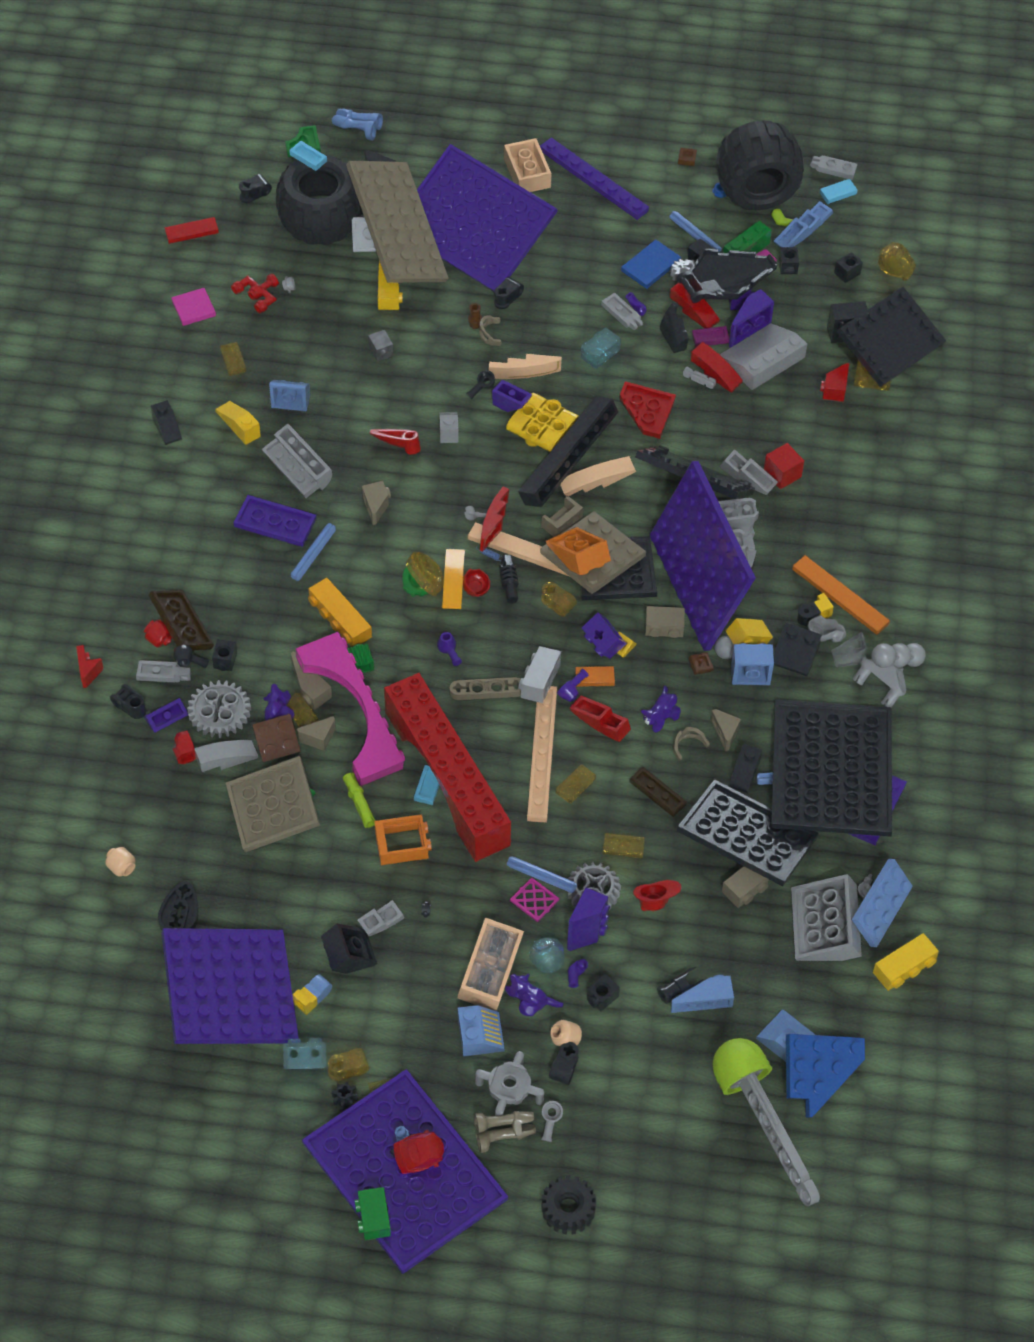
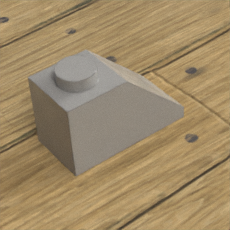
(448, 427)

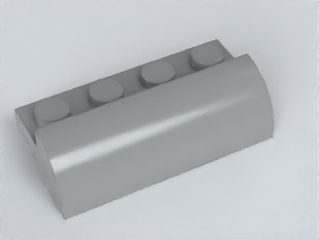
(298, 461)

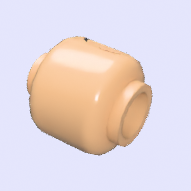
(120, 861)
(565, 1032)

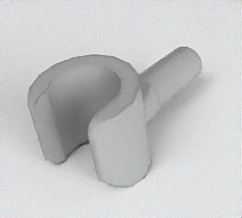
(470, 513)

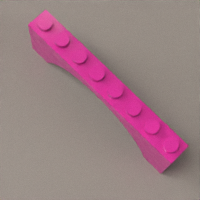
(331, 659)

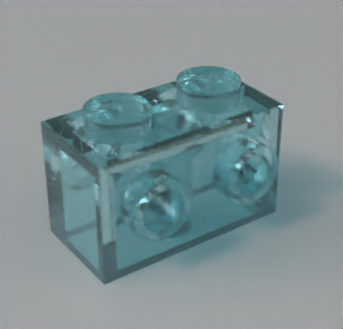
(305, 1058)

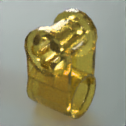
(559, 600)
(349, 1065)

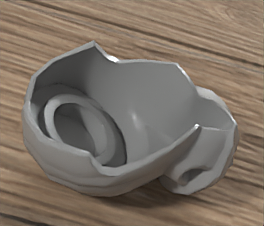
(828, 628)

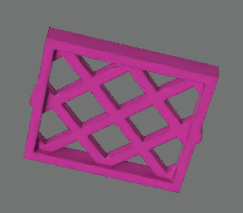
(526, 909)

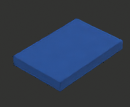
(650, 264)

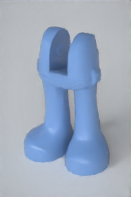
(365, 121)

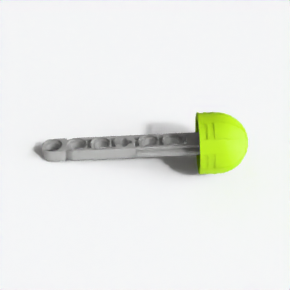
(740, 1067)

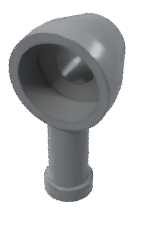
(547, 1136)

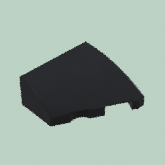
(674, 330)

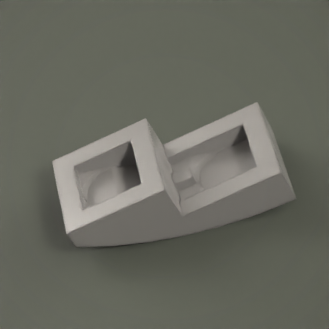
(380, 920)

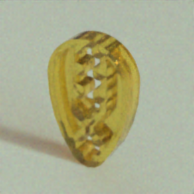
(426, 572)

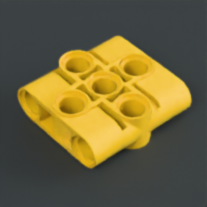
(541, 422)

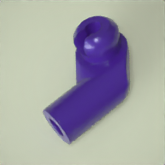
(639, 307)

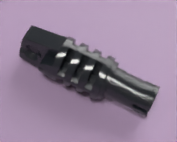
(509, 578)

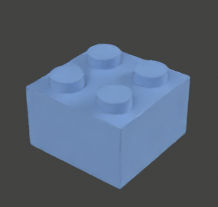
(752, 664)

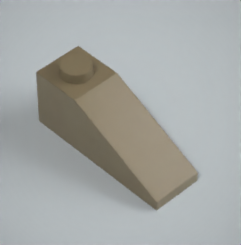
(311, 686)

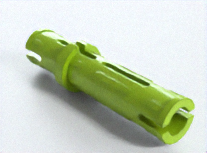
(356, 793)

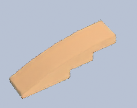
(596, 475)

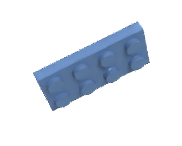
(882, 903)

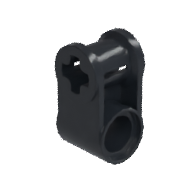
(255, 187)
(507, 293)
(127, 700)
(564, 1066)

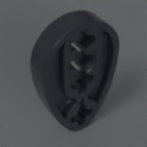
(174, 901)

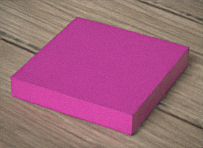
(193, 306)

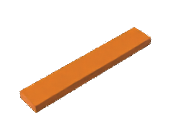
(841, 595)

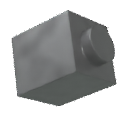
(380, 345)

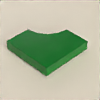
(306, 134)

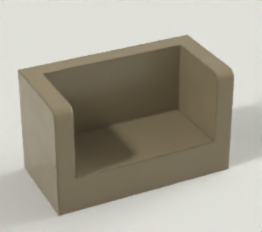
(564, 518)

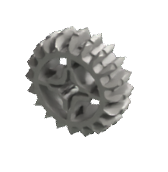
(595, 879)

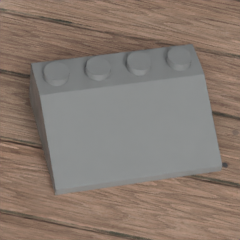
(765, 354)
(824, 920)

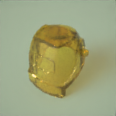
(896, 261)

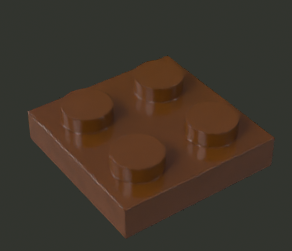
(276, 737)

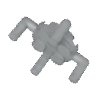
(509, 1095)

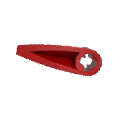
(400, 438)

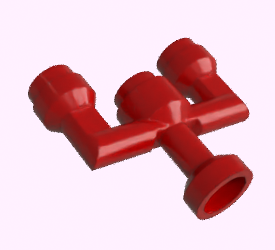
(257, 291)

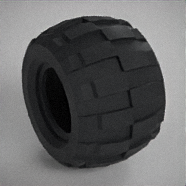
(760, 165)
(317, 218)

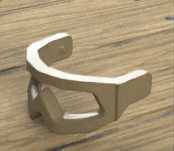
(489, 320)
(684, 735)

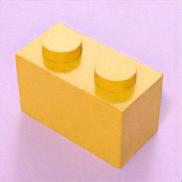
(748, 632)

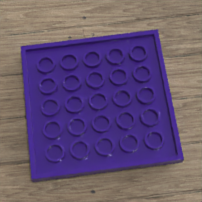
(229, 986)

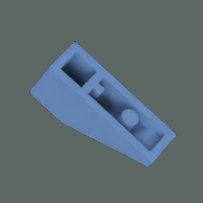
(710, 994)

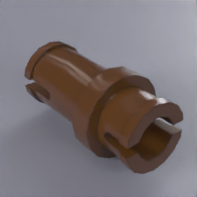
(474, 317)

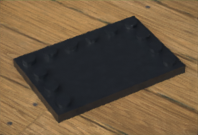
(891, 336)
(678, 465)
(743, 832)

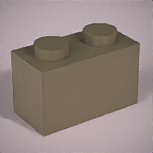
(664, 621)
(744, 886)

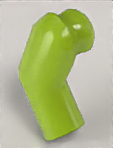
(780, 219)

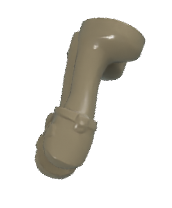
(517, 1130)

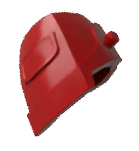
(418, 1152)

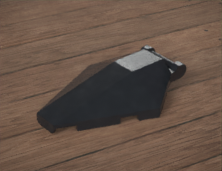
(725, 274)

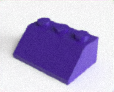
(588, 920)

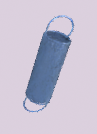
(490, 553)

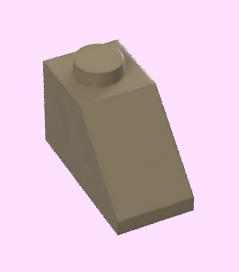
(375, 499)

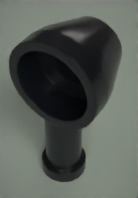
(482, 378)
(184, 655)

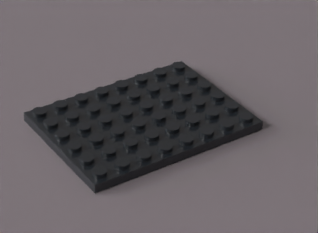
(832, 768)

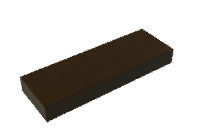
(658, 791)

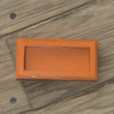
(597, 676)

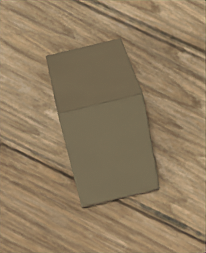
(725, 727)
(317, 733)

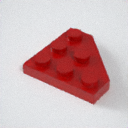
(647, 407)

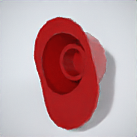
(656, 895)

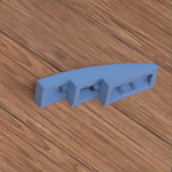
(804, 226)

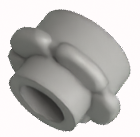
(289, 284)

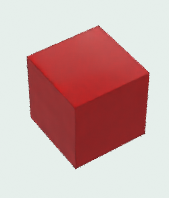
(784, 465)

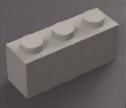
(540, 674)

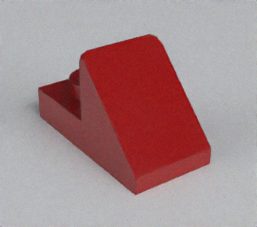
(88, 668)

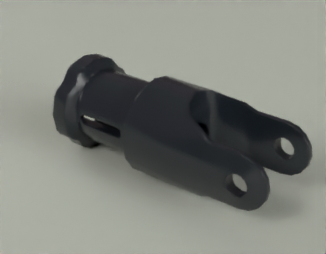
(677, 986)

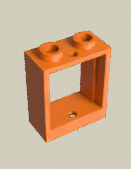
(399, 825)

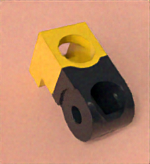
(817, 608)

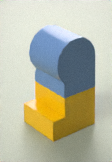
(312, 994)

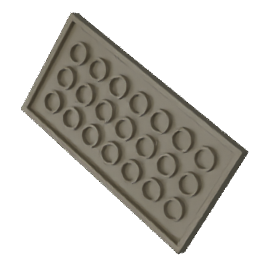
(397, 222)

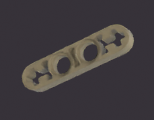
(486, 685)

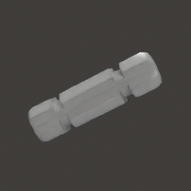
(699, 377)

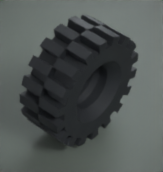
(568, 1190)

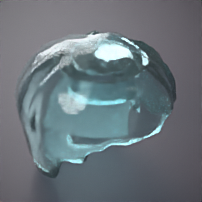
(547, 955)

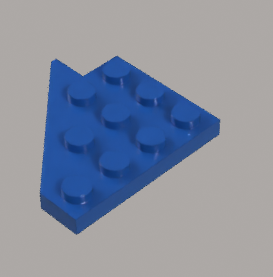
(820, 1066)

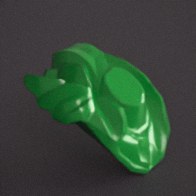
(411, 586)

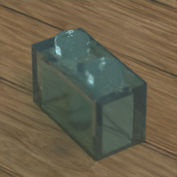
(600, 348)

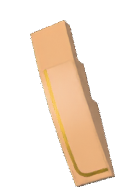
(525, 368)

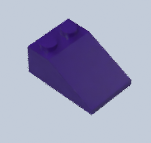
(752, 317)

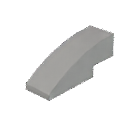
(741, 469)
(225, 754)

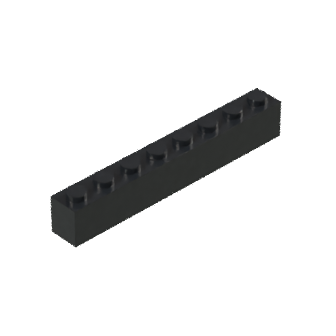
(568, 452)

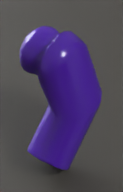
(575, 971)

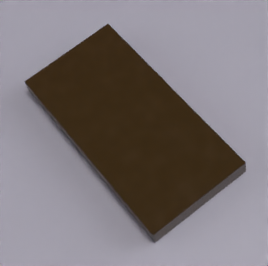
(181, 619)

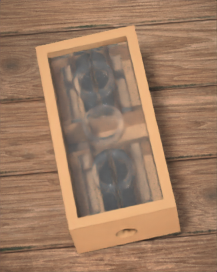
(490, 964)

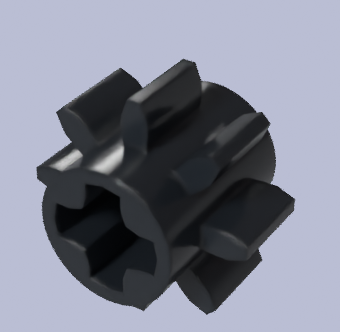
(339, 1095)

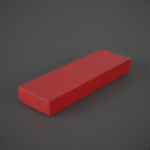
(191, 230)

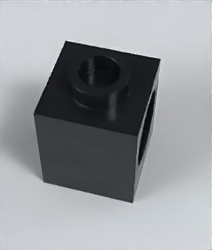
(697, 248)
(789, 260)
(848, 267)
(227, 649)
(606, 986)

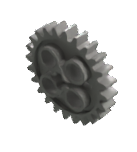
(202, 705)

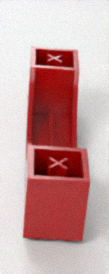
(472, 803)

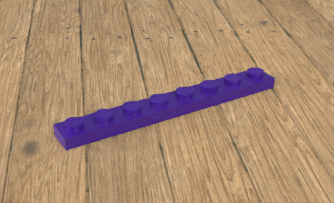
(594, 178)

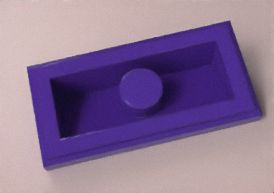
(166, 715)

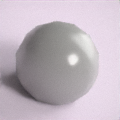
(724, 647)

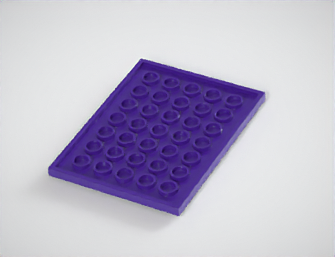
(481, 217)
(702, 556)
(422, 1206)

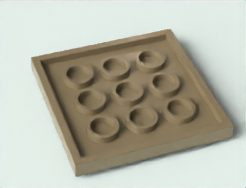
(622, 553)
(272, 804)

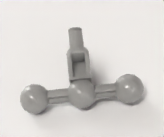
(888, 665)

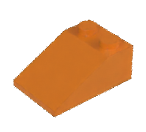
(580, 550)

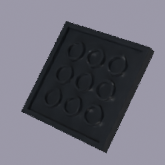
(635, 582)

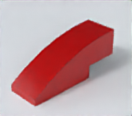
(699, 312)
(715, 367)
(601, 718)

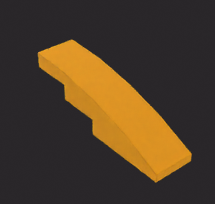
(453, 579)

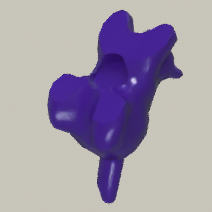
(277, 703)
(663, 709)
(531, 998)

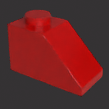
(835, 383)

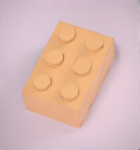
(527, 165)

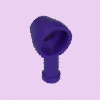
(447, 644)
(569, 690)

